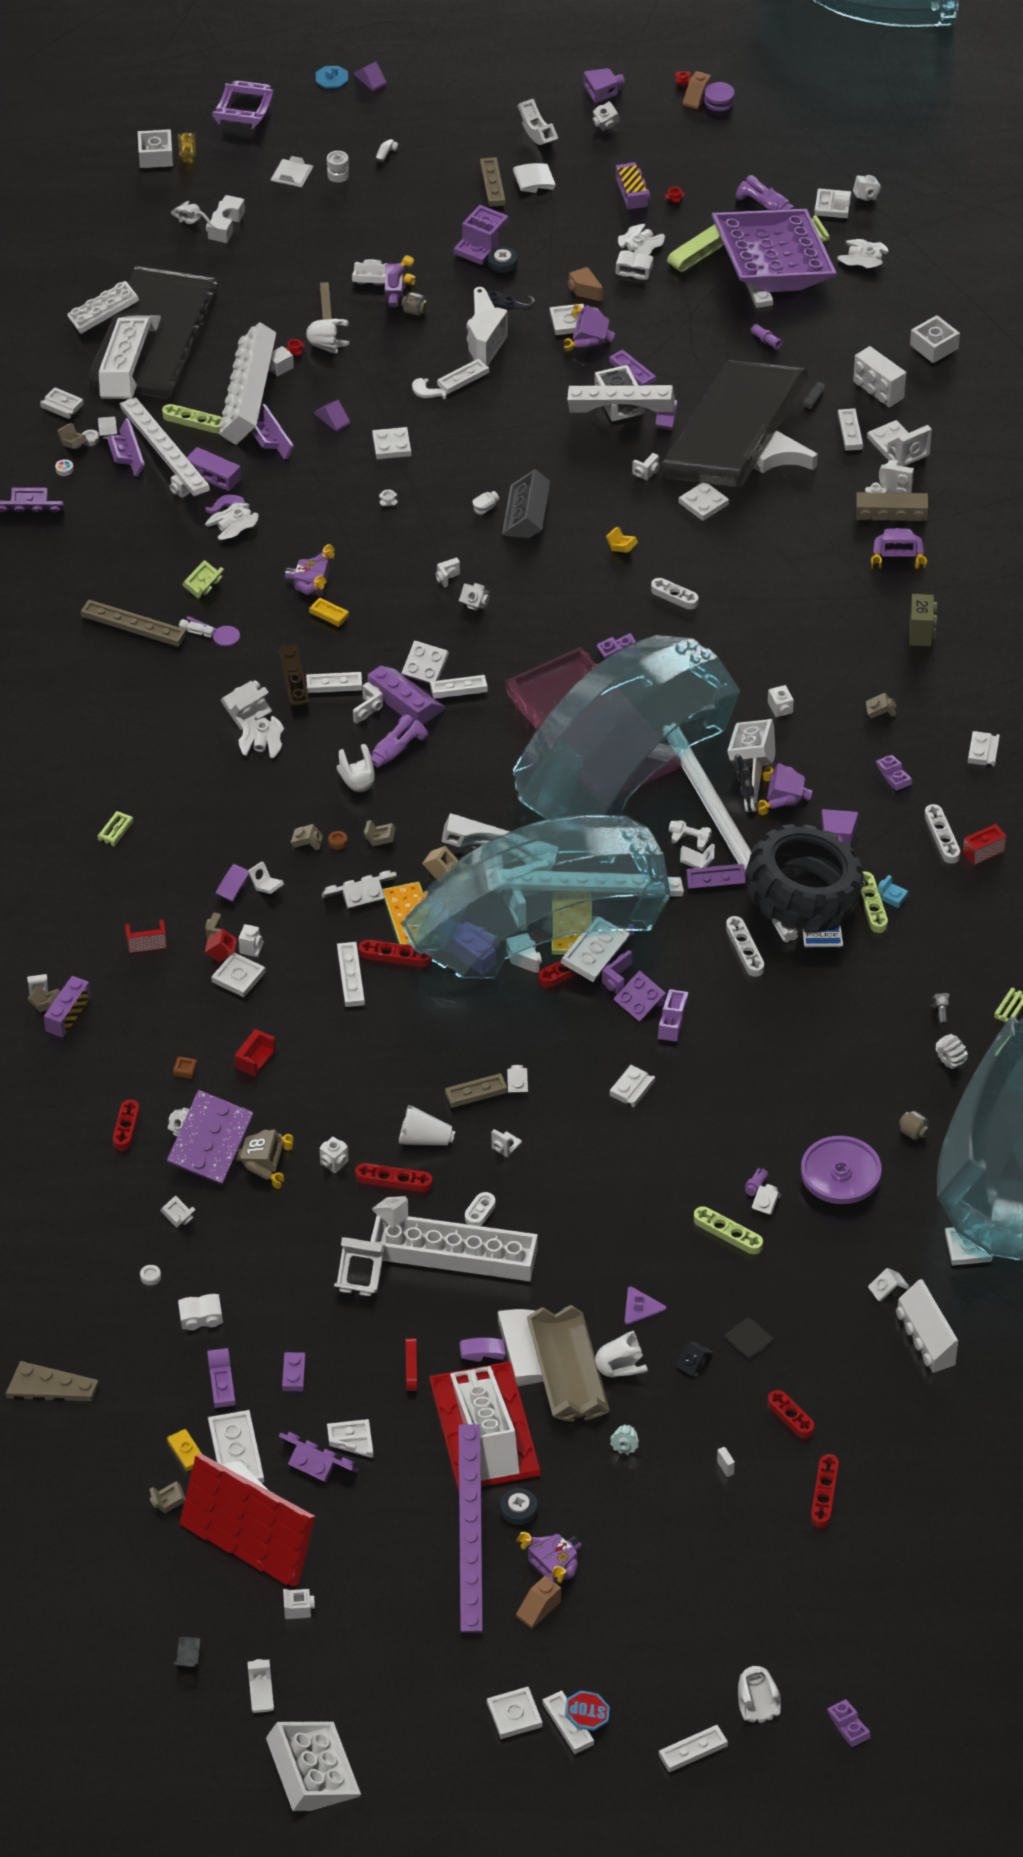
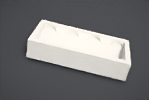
(520, 1345)

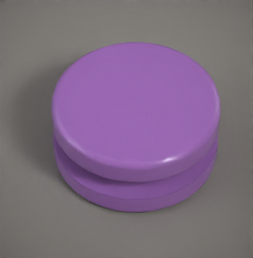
(719, 96)

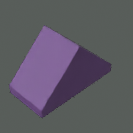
(371, 76)
(333, 415)

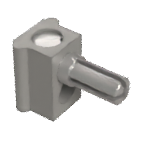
(941, 1003)

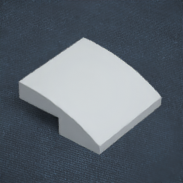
(534, 176)

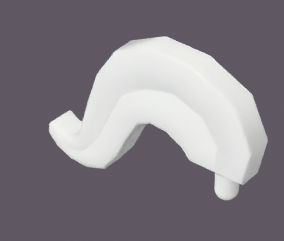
(420, 389)

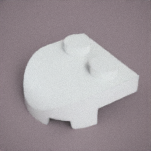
(369, 271)
(896, 478)

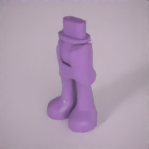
(768, 198)
(391, 747)

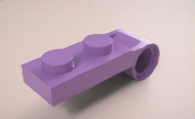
(221, 1377)

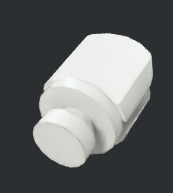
(485, 502)

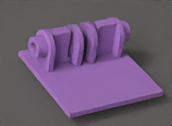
(640, 996)

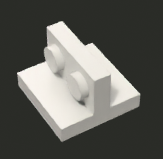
(246, 702)

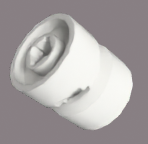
(337, 166)

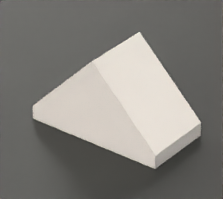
(392, 1210)

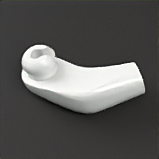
(385, 148)

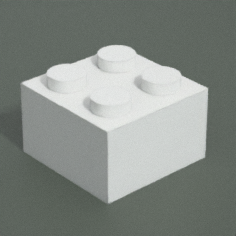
(155, 148)
(934, 339)

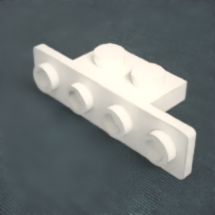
(361, 892)

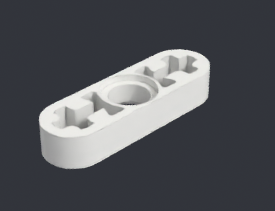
(663, 588)

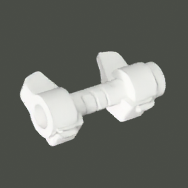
(680, 830)

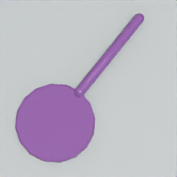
(223, 635)

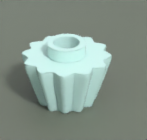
(624, 1439)

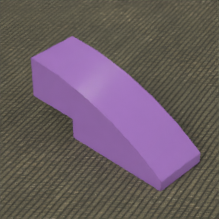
(672, 1015)

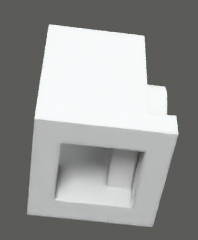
(250, 941)

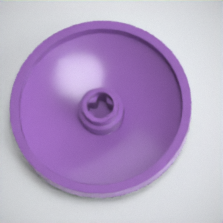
(841, 1169)

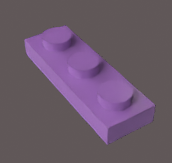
(641, 374)
(715, 875)

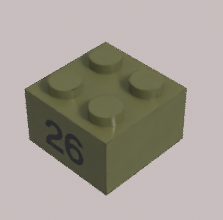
(922, 620)

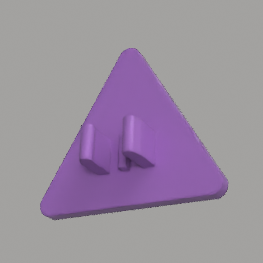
(640, 1306)

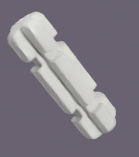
(196, 628)

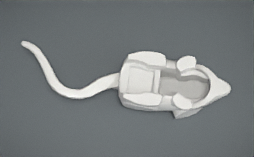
(189, 213)

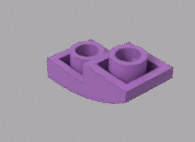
(666, 419)
(611, 646)
(893, 772)
(232, 883)
(476, 1348)
(848, 1724)

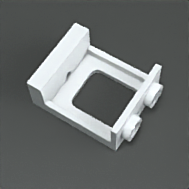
(365, 1249)

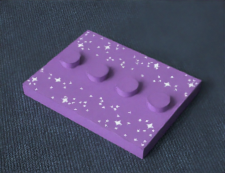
(210, 1137)

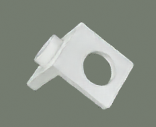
(695, 858)
(266, 883)
(501, 1142)
(886, 1283)

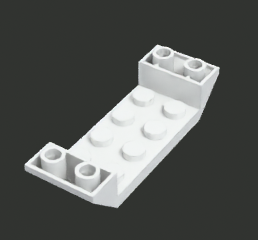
(122, 356)

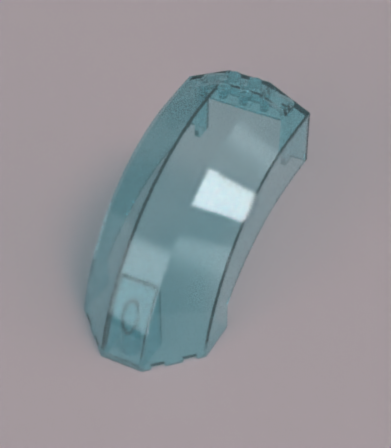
(624, 726)
(537, 888)
(984, 1152)

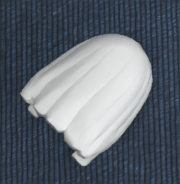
(323, 333)
(357, 776)
(620, 1357)
(758, 1695)

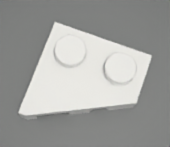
(351, 1436)

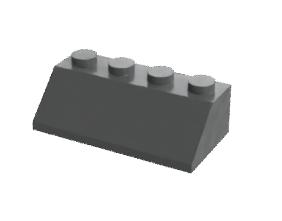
(526, 506)

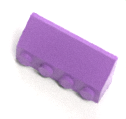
(404, 695)

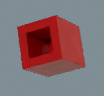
(220, 945)

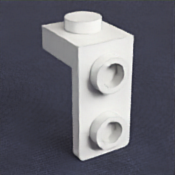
(373, 703)
(260, 1686)

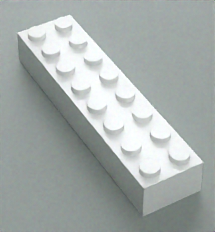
(247, 383)
(458, 1247)

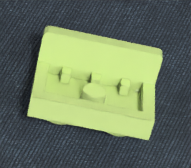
(202, 578)

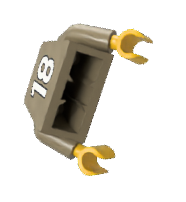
(262, 1153)

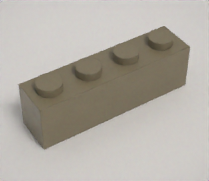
(892, 506)

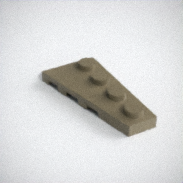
(40, 1381)

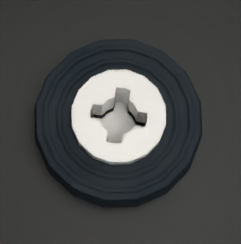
(502, 259)
(519, 1514)

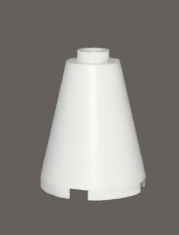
(424, 1129)

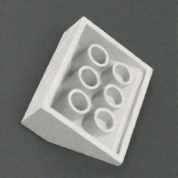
(312, 1764)

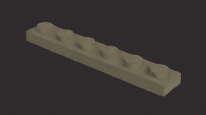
(133, 623)

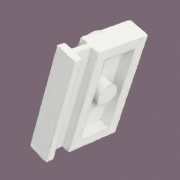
(62, 403)
(983, 748)
(632, 1086)

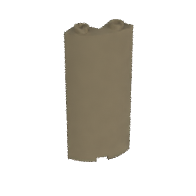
(568, 1364)

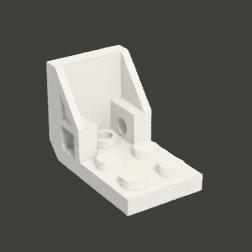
(900, 445)

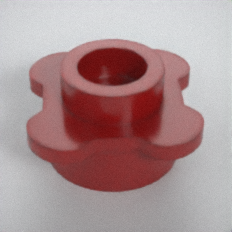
(683, 78)
(674, 194)
(295, 347)

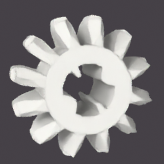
(951, 1051)

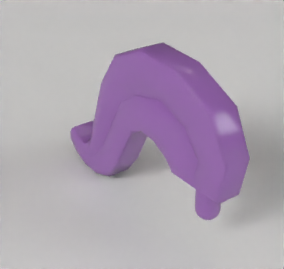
(223, 501)

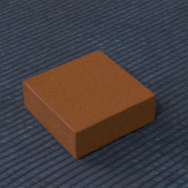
(185, 1067)

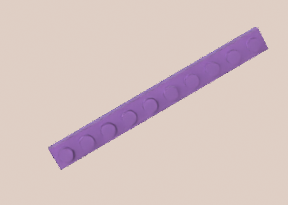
(470, 1528)

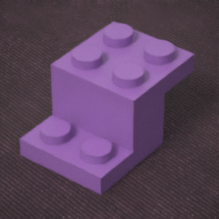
(480, 234)

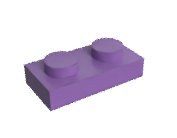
(293, 1371)

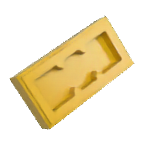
(329, 612)
(184, 1448)

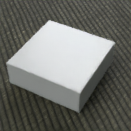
(38, 980)
(725, 1461)

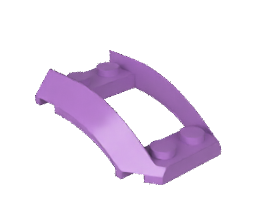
(223, 109)

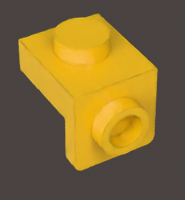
(619, 542)

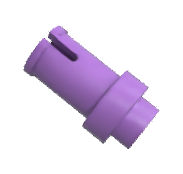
(753, 1184)

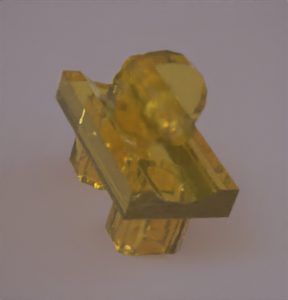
(187, 146)

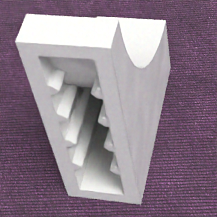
(785, 451)

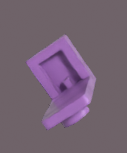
(611, 972)

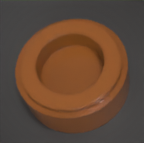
(337, 840)

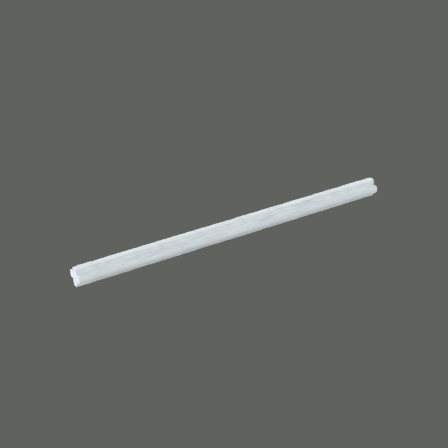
(723, 822)

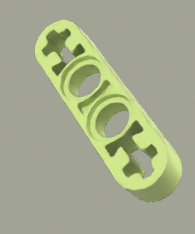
(175, 414)
(875, 901)
(730, 1227)

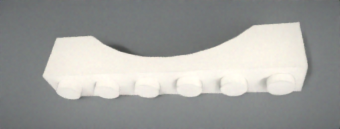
(653, 397)
(463, 832)

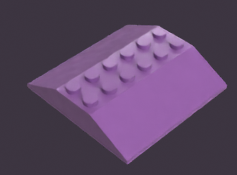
(775, 248)

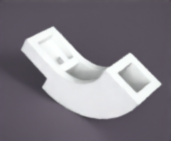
(535, 125)

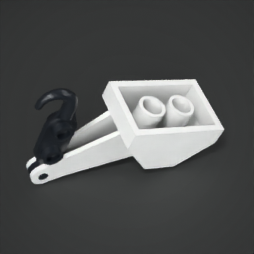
(489, 324)
(751, 745)

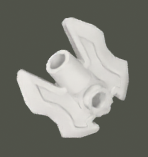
(640, 241)
(864, 253)
(233, 520)
(261, 733)

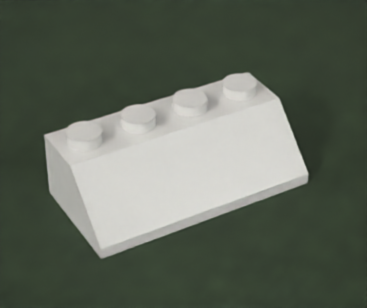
(927, 1327)

